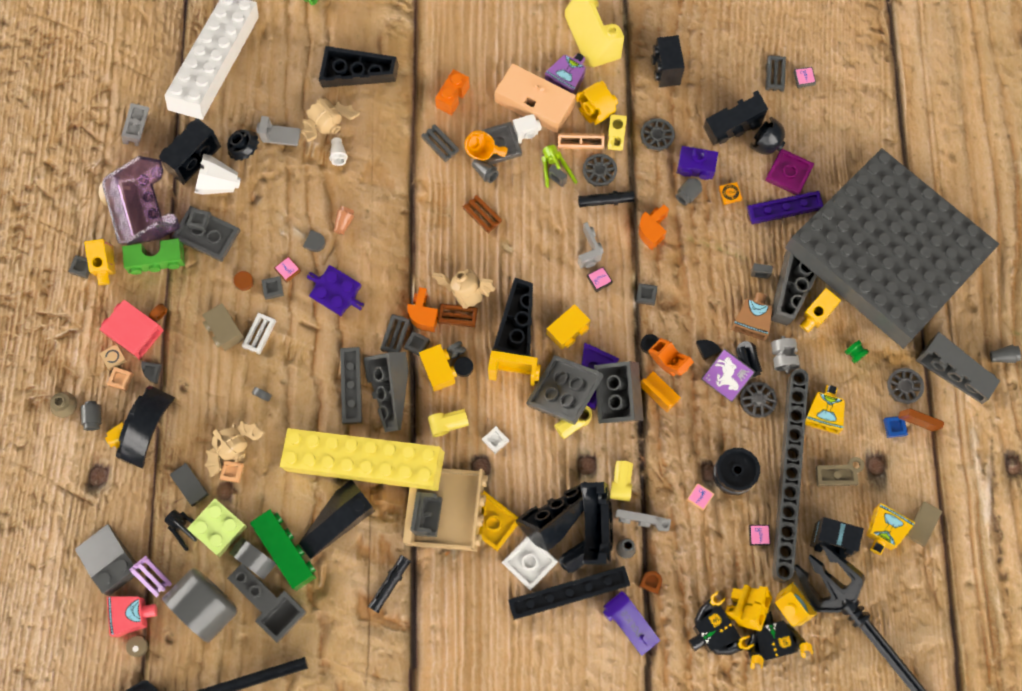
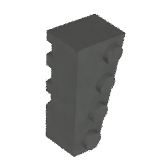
(791, 290)
(958, 368)

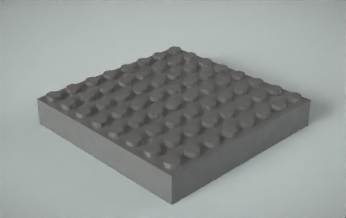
(891, 247)

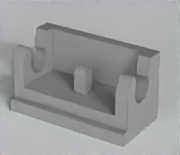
(134, 124)

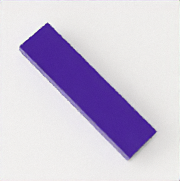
(785, 207)

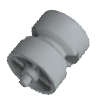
(785, 354)

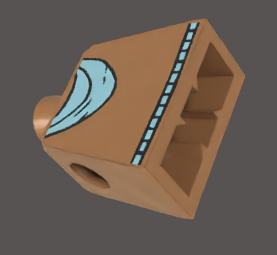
(754, 318)

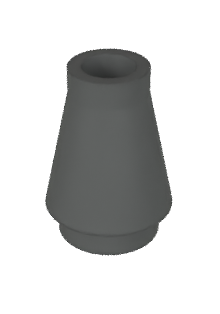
(485, 170)
(1008, 354)
(622, 551)

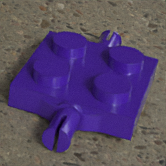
(335, 290)

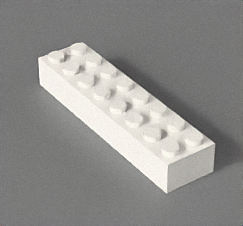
(211, 57)

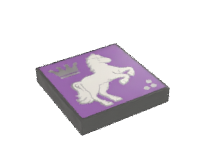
(728, 375)

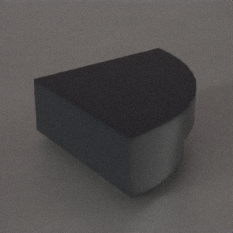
(708, 348)

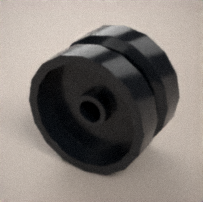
(730, 461)

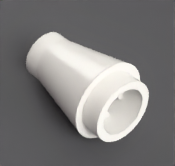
(337, 153)

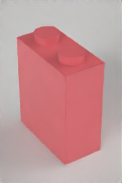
(131, 329)

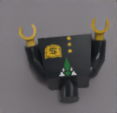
(716, 630)
(775, 641)

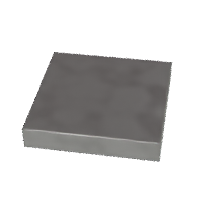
(504, 136)

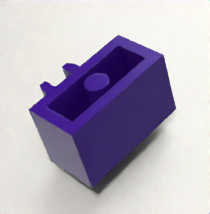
(697, 163)

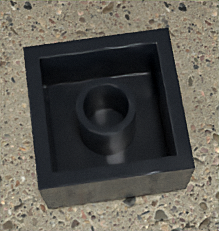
(668, 61)

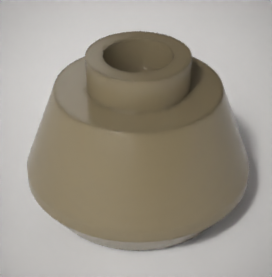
(63, 404)

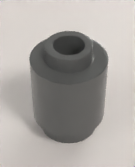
(689, 191)
(91, 416)

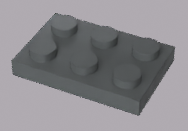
(213, 242)

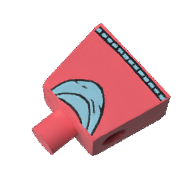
(128, 614)

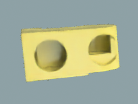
(616, 132)

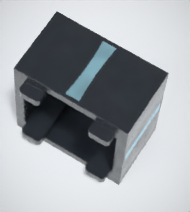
(839, 536)

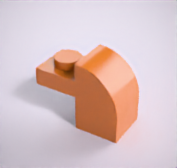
(650, 229)
(421, 316)
(669, 358)

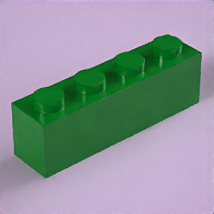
(283, 550)

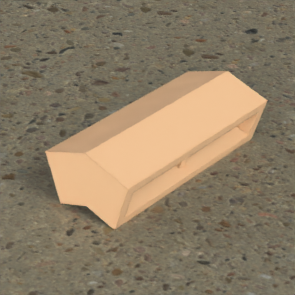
(580, 137)

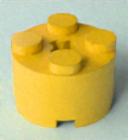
(596, 103)

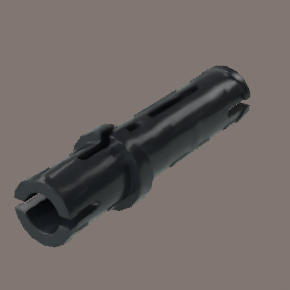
(605, 199)
(390, 582)

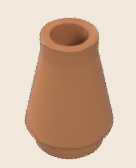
(343, 219)

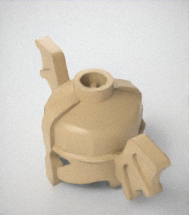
(326, 118)
(466, 287)
(230, 446)

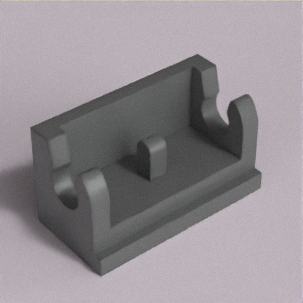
(426, 514)

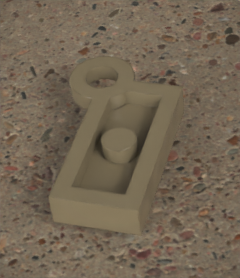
(839, 474)

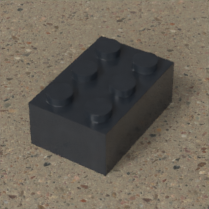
(186, 151)

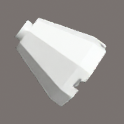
(215, 177)

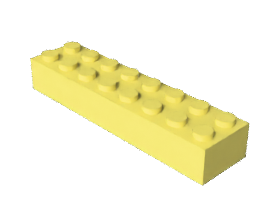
(362, 459)

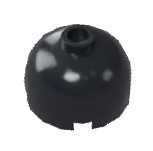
(769, 137)

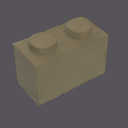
(223, 327)

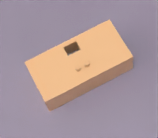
(531, 94)

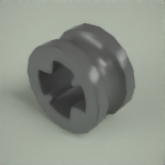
(456, 349)

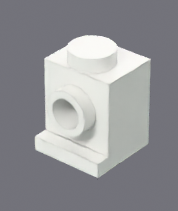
(526, 127)

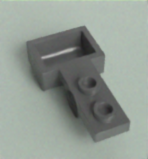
(278, 614)

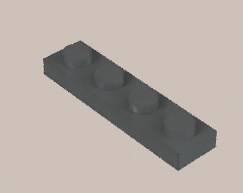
(351, 385)

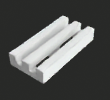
(258, 350)

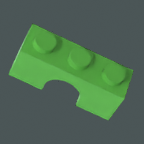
(169, 256)

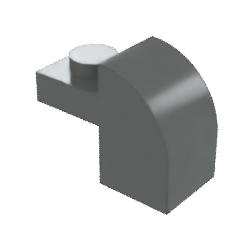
(252, 558)

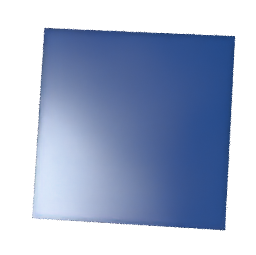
(895, 427)

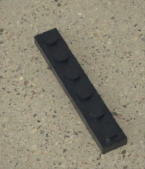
(569, 592)

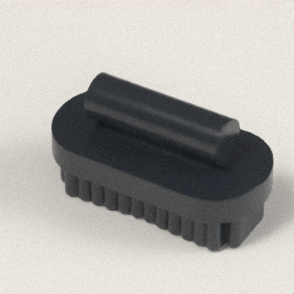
(747, 353)
(573, 558)

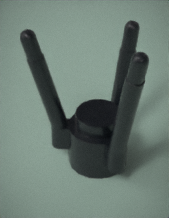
(177, 521)

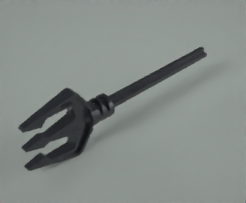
(845, 600)
(244, 681)

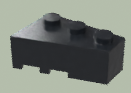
(736, 121)

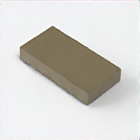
(924, 523)

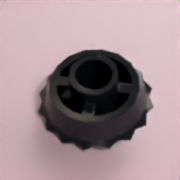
(242, 144)

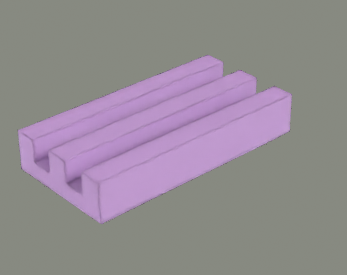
(160, 586)

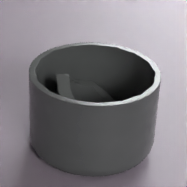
(200, 605)

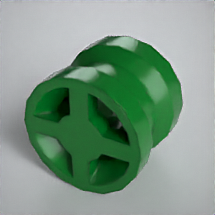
(856, 351)

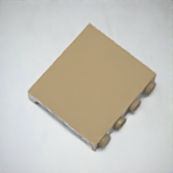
(459, 513)

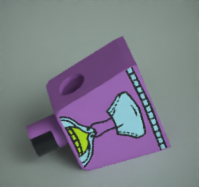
(567, 73)

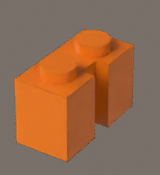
(454, 87)

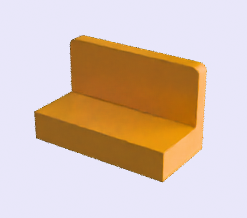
(660, 391)

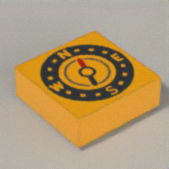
(730, 193)

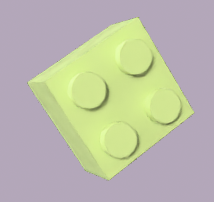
(217, 527)

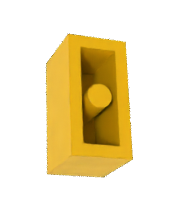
(568, 327)
(437, 367)

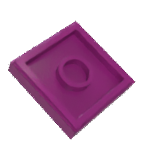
(789, 172)

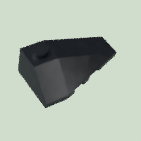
(340, 515)
(552, 521)

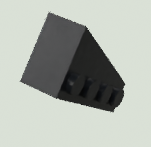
(354, 67)
(516, 322)

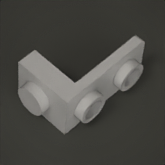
(277, 134)
(595, 255)

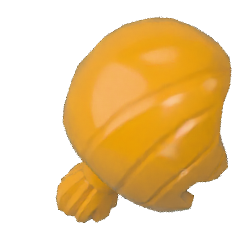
(482, 146)

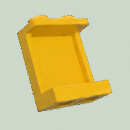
(513, 363)

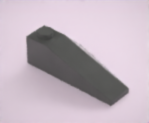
(389, 381)

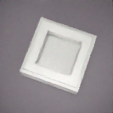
(495, 440)

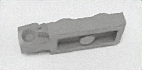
(644, 520)

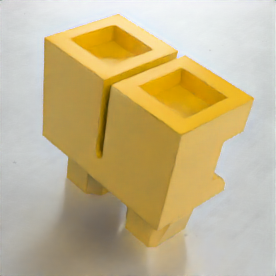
(751, 606)

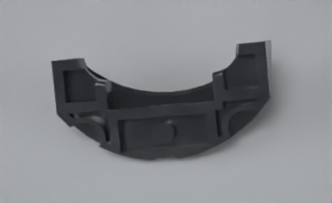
(141, 425)
(597, 523)

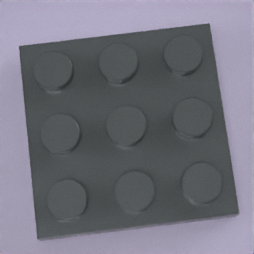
(564, 389)

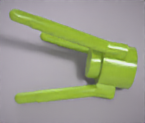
(552, 156)

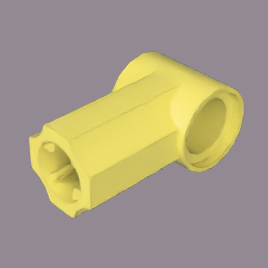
(443, 423)
(566, 429)
(622, 486)

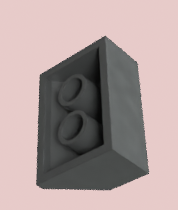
(619, 393)

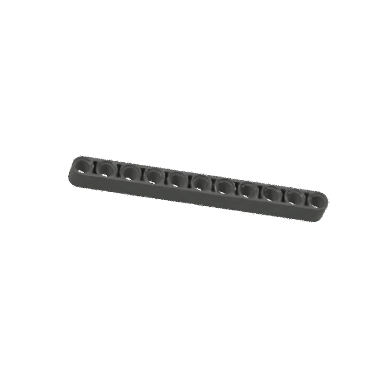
(786, 482)

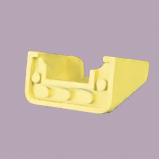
(595, 41)

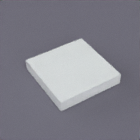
(529, 563)

